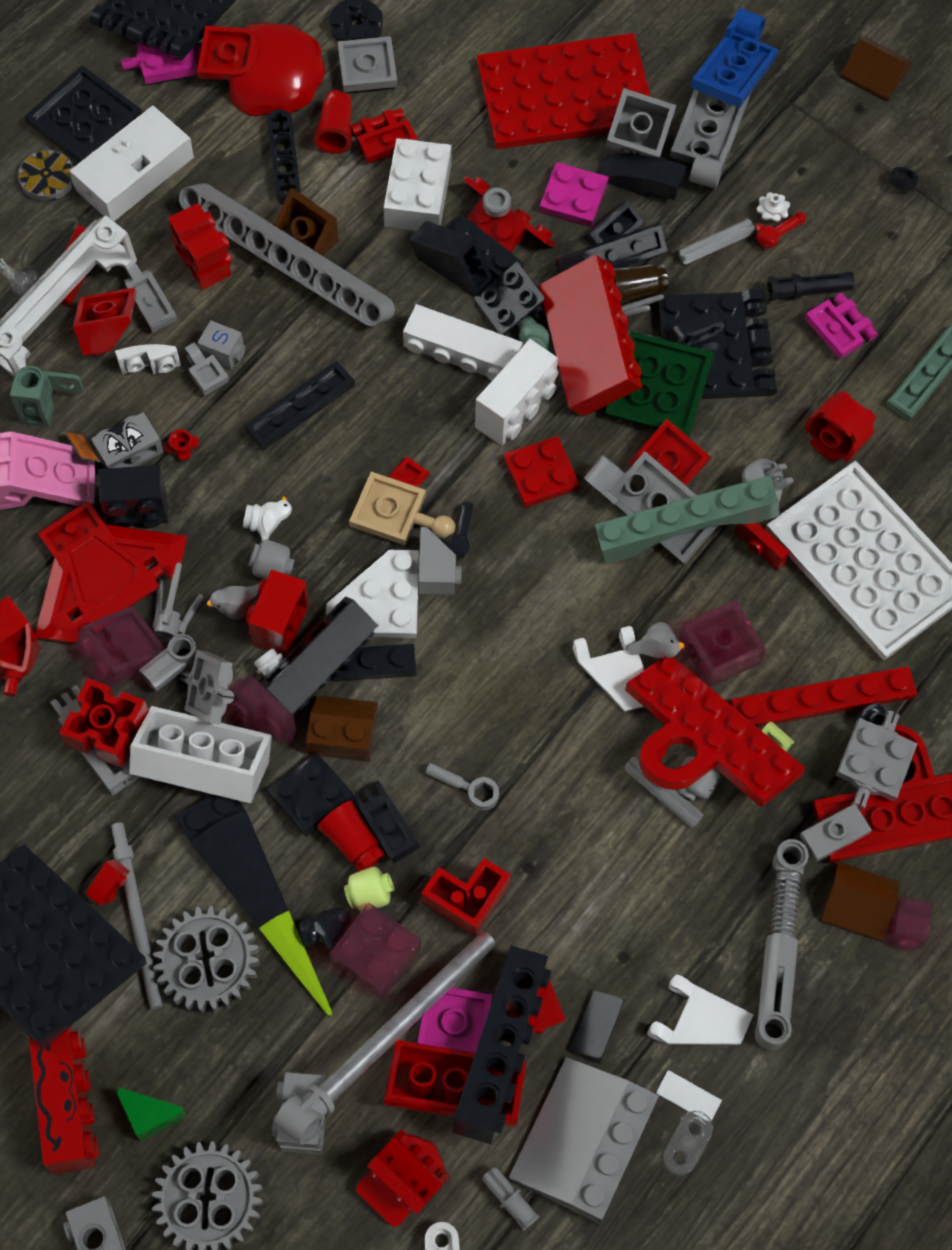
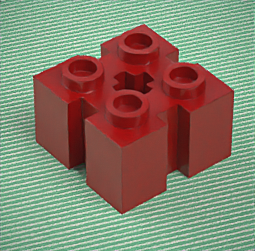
(201, 245)
(98, 707)

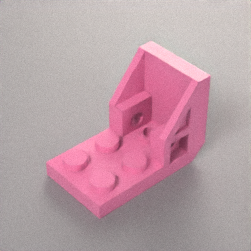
(42, 470)

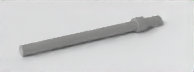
(124, 854)

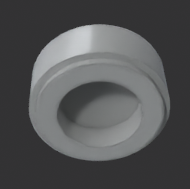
(496, 202)

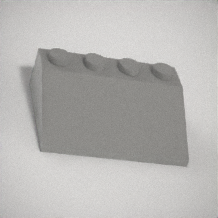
(583, 1139)

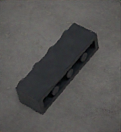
(319, 655)

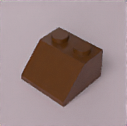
(342, 728)

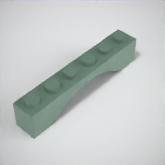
(735, 504)

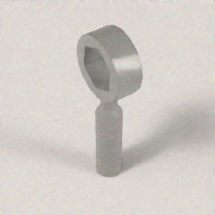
(458, 782)

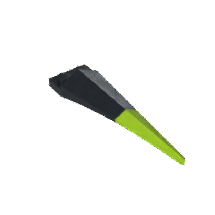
(229, 846)

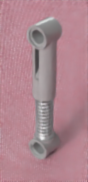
(781, 948)

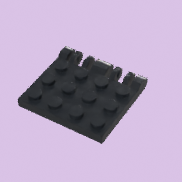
(172, 23)
(735, 347)

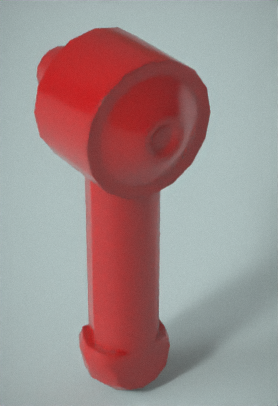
(769, 236)

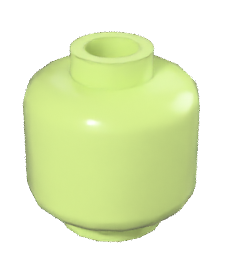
(368, 886)

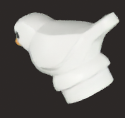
(267, 517)

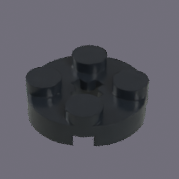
(351, 10)

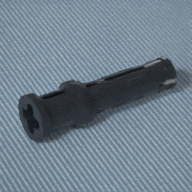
(797, 286)

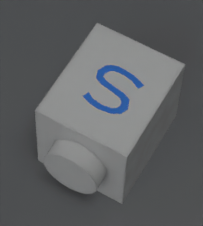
(223, 343)

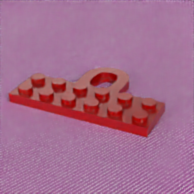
(713, 730)
(915, 818)

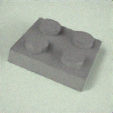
(367, 64)

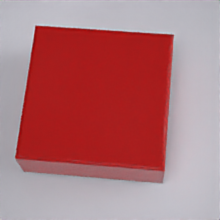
(410, 473)

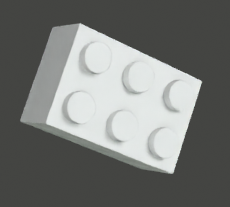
(417, 184)
(516, 393)

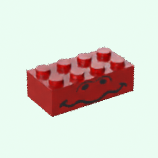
(64, 1104)

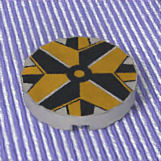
(46, 175)

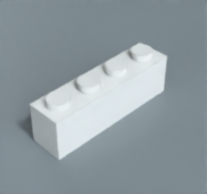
(458, 342)

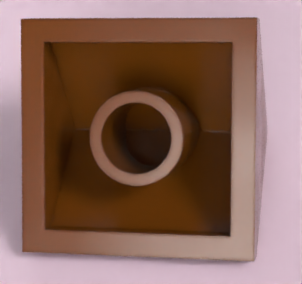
(876, 68)
(307, 223)
(860, 902)

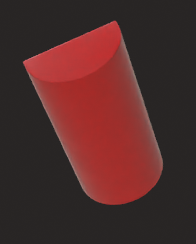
(434, 1078)

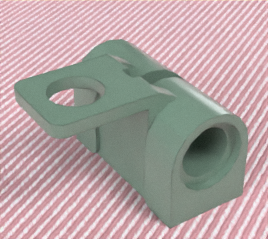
(33, 393)

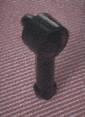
(458, 542)

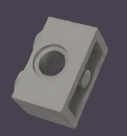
(90, 1218)

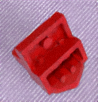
(403, 1177)

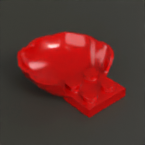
(264, 64)

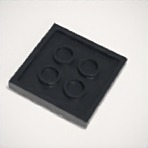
(82, 114)

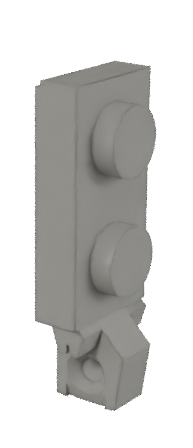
(150, 299)

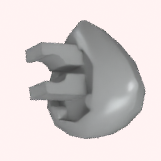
(766, 467)

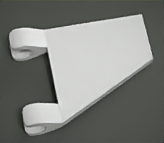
(613, 669)
(703, 1020)

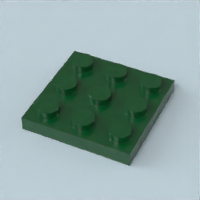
(670, 381)

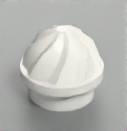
(268, 662)

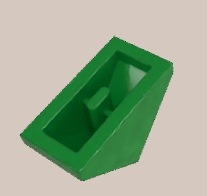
(149, 1114)

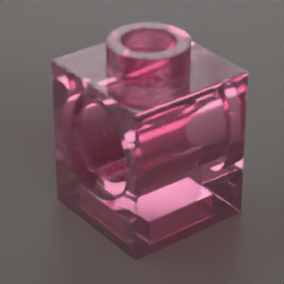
(911, 924)

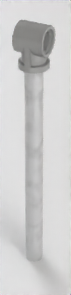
(304, 1115)

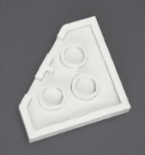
(387, 593)

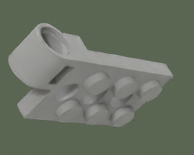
(709, 166)
(658, 481)

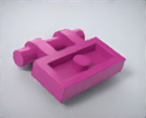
(835, 330)

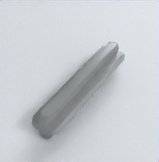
(716, 241)
(670, 798)

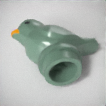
(531, 330)

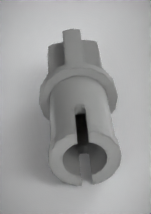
(510, 1198)

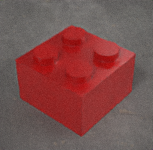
(278, 612)

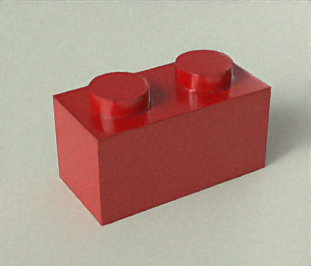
(107, 882)

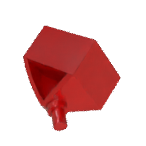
(17, 646)

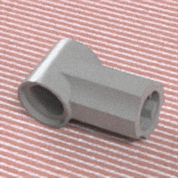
(169, 665)

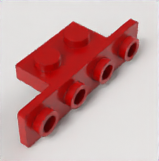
(506, 229)

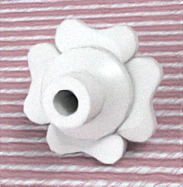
(773, 207)

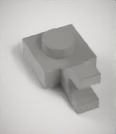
(205, 372)

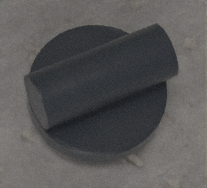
(872, 713)

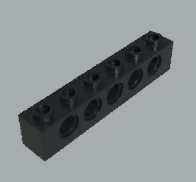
(472, 1117)

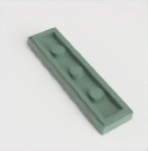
(924, 378)

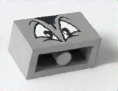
(128, 443)

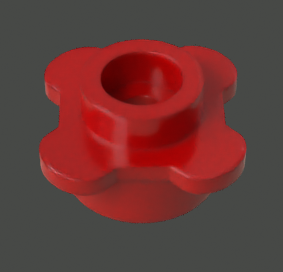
(181, 436)

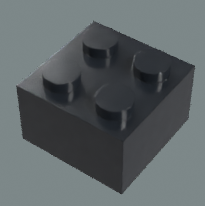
(133, 496)

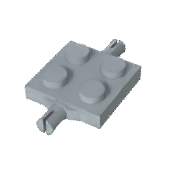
(208, 687)
(876, 759)

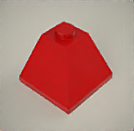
(103, 320)

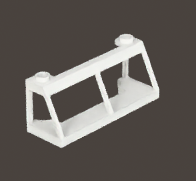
(96, 245)

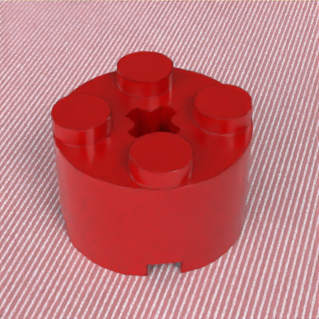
(840, 427)

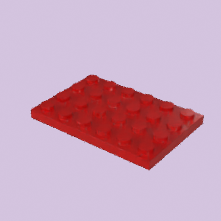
(559, 88)

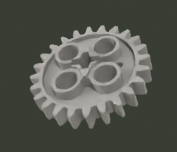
(178, 965)
(177, 1197)

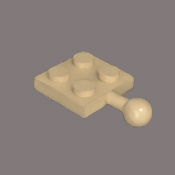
(392, 508)

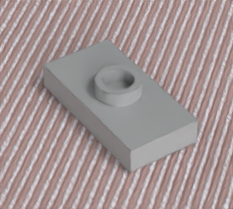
(835, 832)

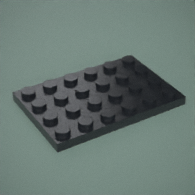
(54, 950)

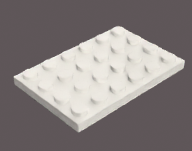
(867, 559)

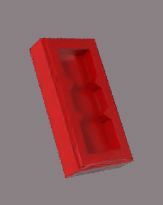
(762, 544)

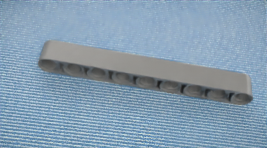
(298, 255)

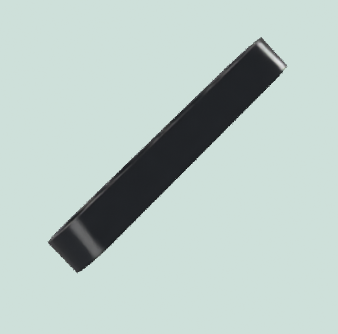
(283, 157)

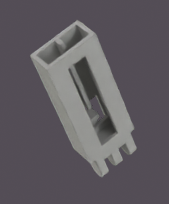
(112, 776)

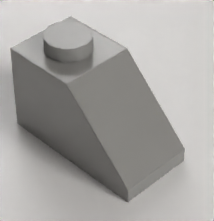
(437, 566)

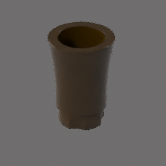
(641, 282)

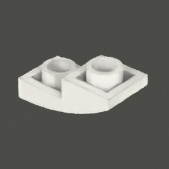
(159, 357)

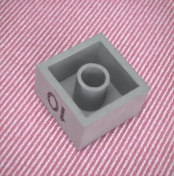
(639, 125)

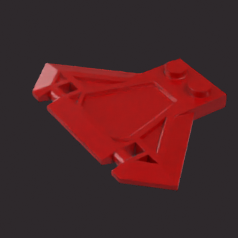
(100, 570)

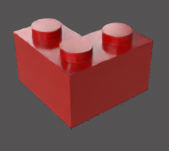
(467, 903)

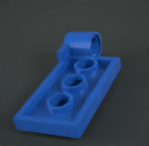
(740, 36)

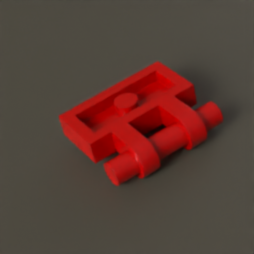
(381, 142)

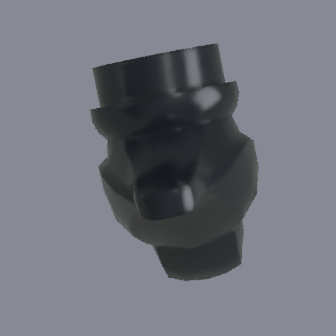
(325, 928)

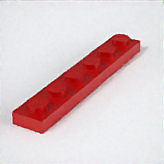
(827, 697)

